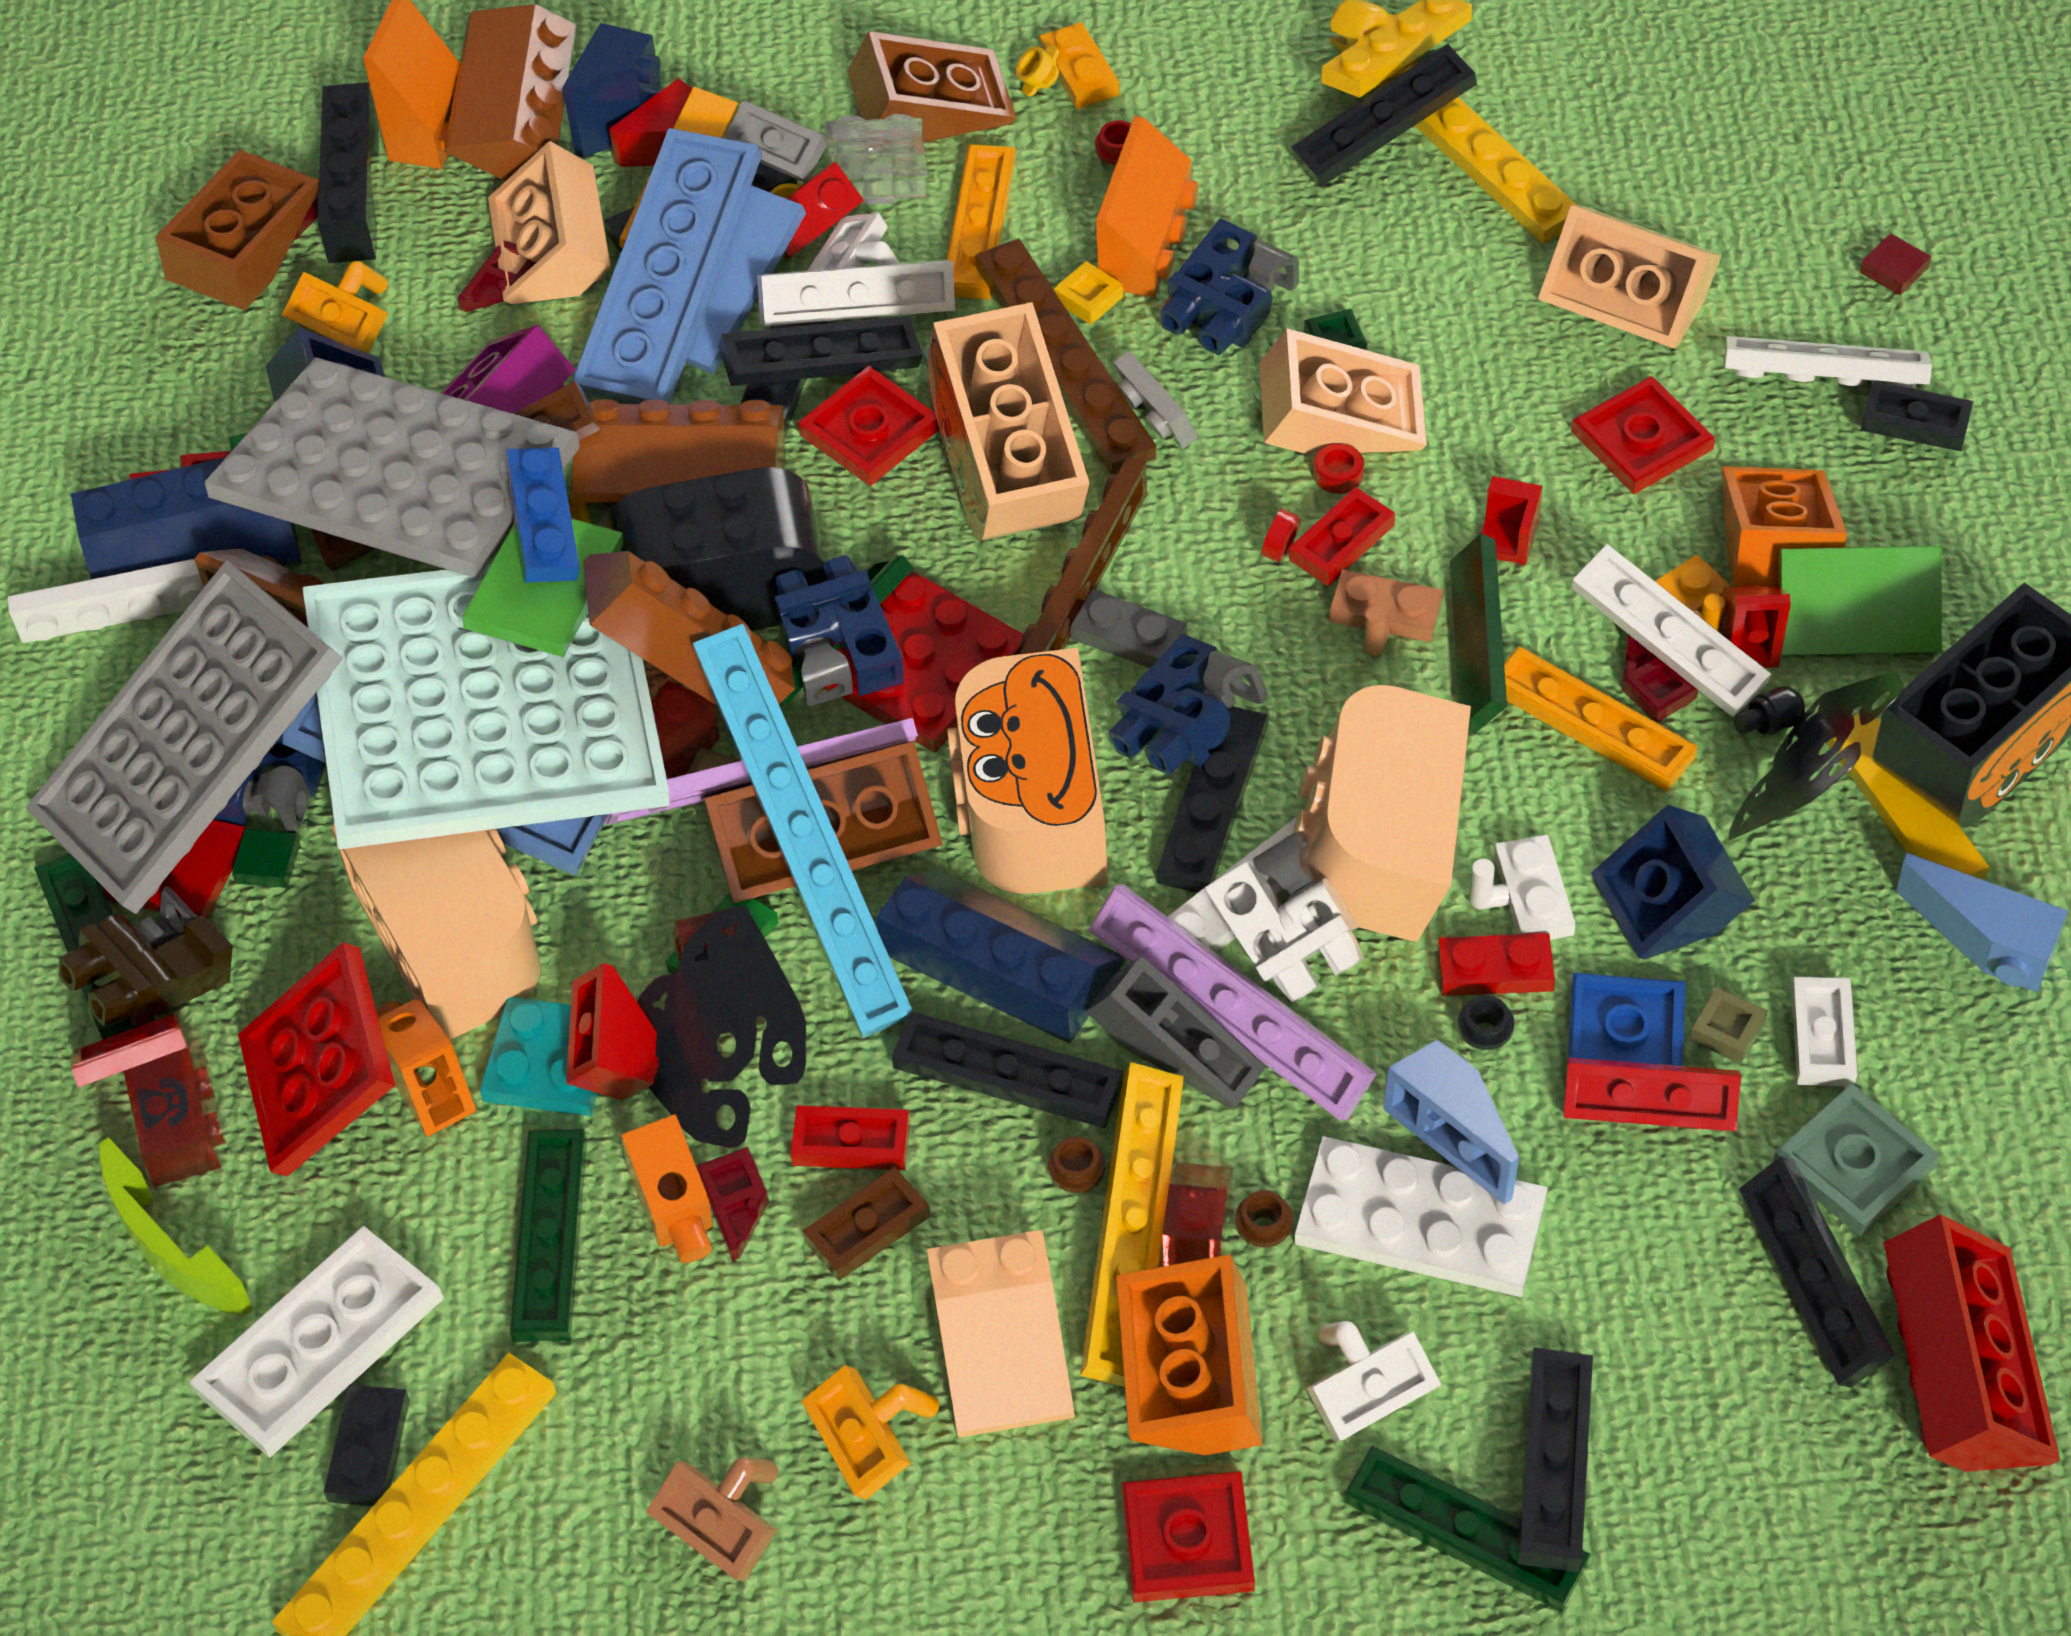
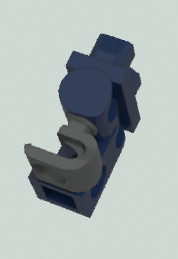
(1227, 288)
(833, 614)
(1184, 704)
(279, 783)

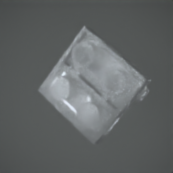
(879, 153)

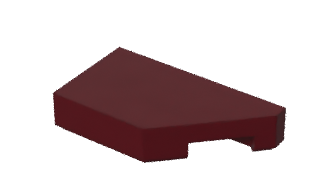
(490, 281)
(1653, 683)
(735, 1197)

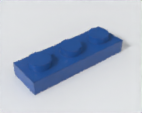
(542, 515)

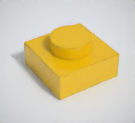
(1089, 292)

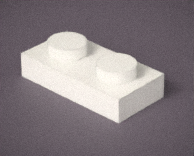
(1824, 1031)

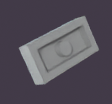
(781, 141)
(1164, 412)

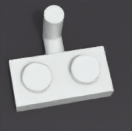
(854, 243)
(1528, 886)
(1372, 1382)

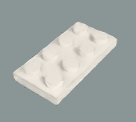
(1419, 1217)
(316, 1341)

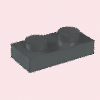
(1125, 629)

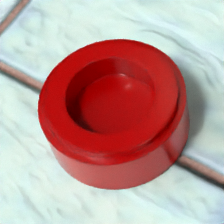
(1338, 468)
(1281, 535)

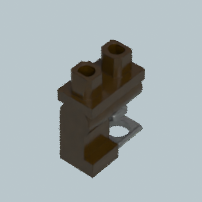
(147, 965)

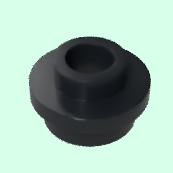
(1486, 1010)

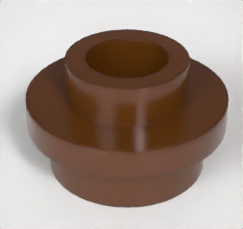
(1264, 1205)

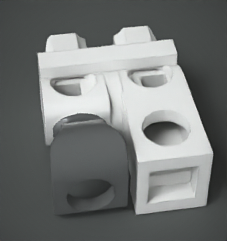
(1287, 934)

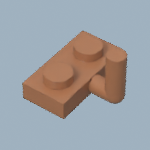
(1385, 608)
(713, 1517)

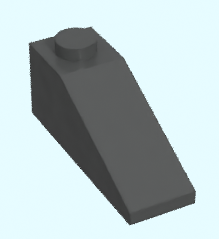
(1174, 1033)

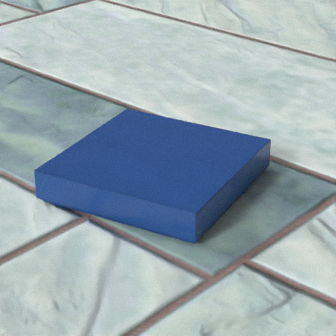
(1626, 1019)

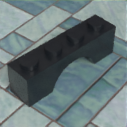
(345, 181)

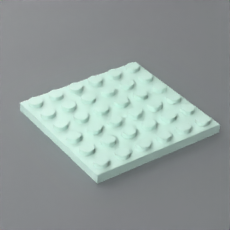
(468, 730)

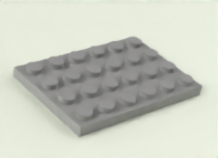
(385, 466)
(182, 736)

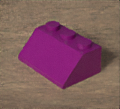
(512, 372)

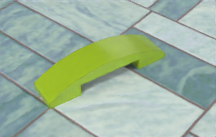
(201, 1276)

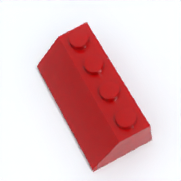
(1969, 1348)

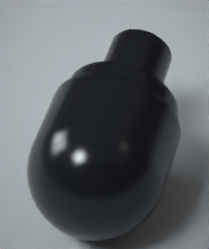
(1771, 712)

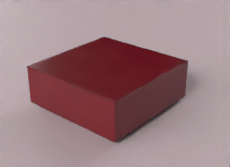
(1895, 264)

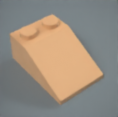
(1338, 393)
(1000, 1333)

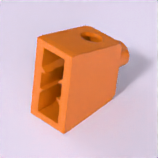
(417, 1041)
(669, 1187)

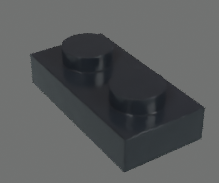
(1916, 415)
(366, 1445)

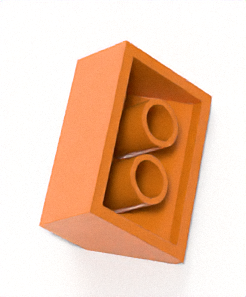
(1144, 210)
(1189, 1357)

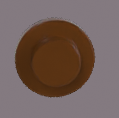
(1076, 1165)

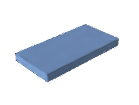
(754, 250)

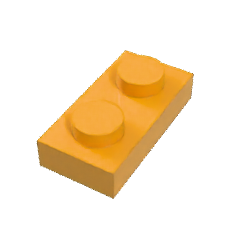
(1081, 66)

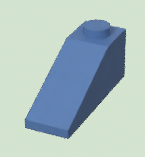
(1988, 923)
(1452, 1112)

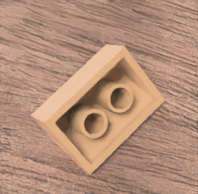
(555, 221)
(1628, 276)

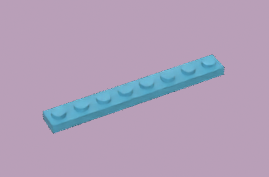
(803, 831)

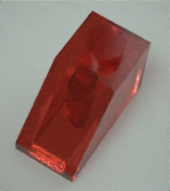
(1196, 1213)

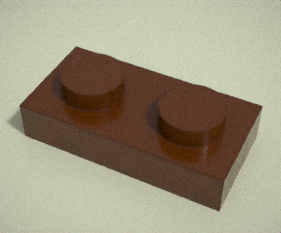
(866, 1223)

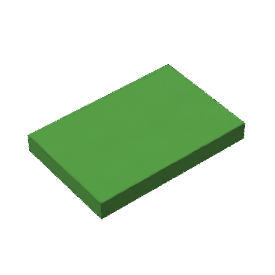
(1862, 599)
(536, 613)

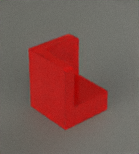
(1512, 517)

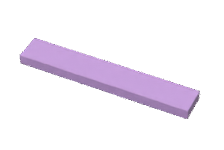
(718, 780)
(1236, 1003)

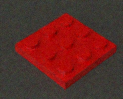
(939, 645)
(315, 1059)

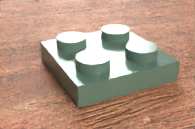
(1858, 1159)

